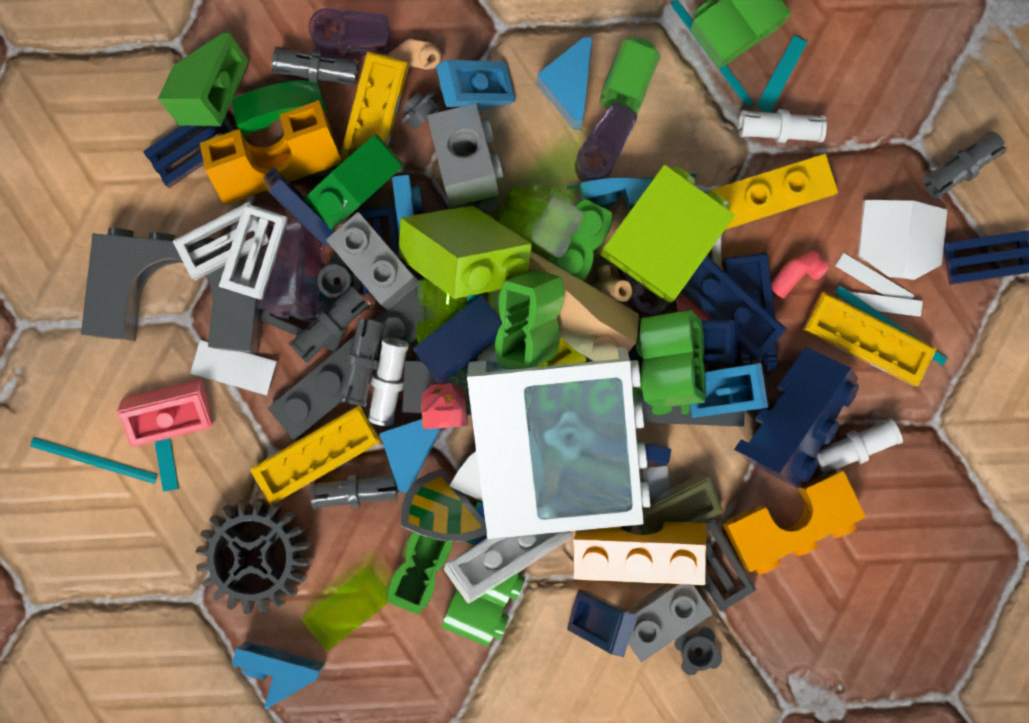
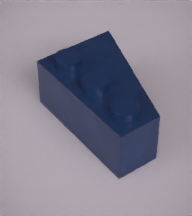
(801, 418)

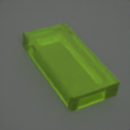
(346, 608)

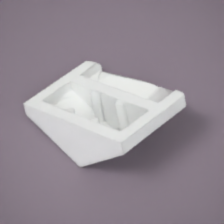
(902, 237)

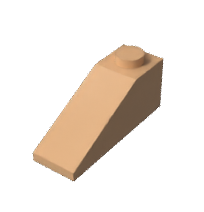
(590, 318)

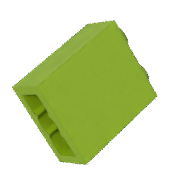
(668, 233)
(462, 250)

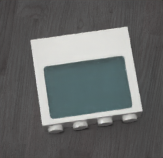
(559, 446)

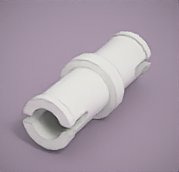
(782, 126)
(388, 381)
(858, 446)

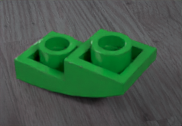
(263, 105)

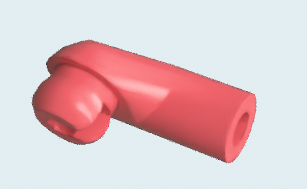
(795, 269)

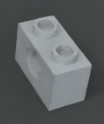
(470, 176)
(372, 261)
(665, 617)

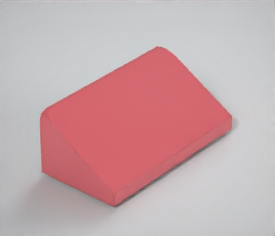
(165, 413)

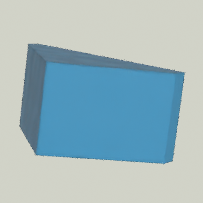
(566, 82)
(732, 391)
(408, 450)

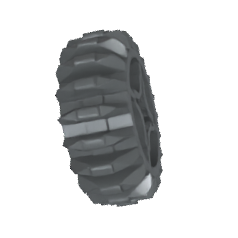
(238, 543)

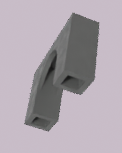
(125, 263)

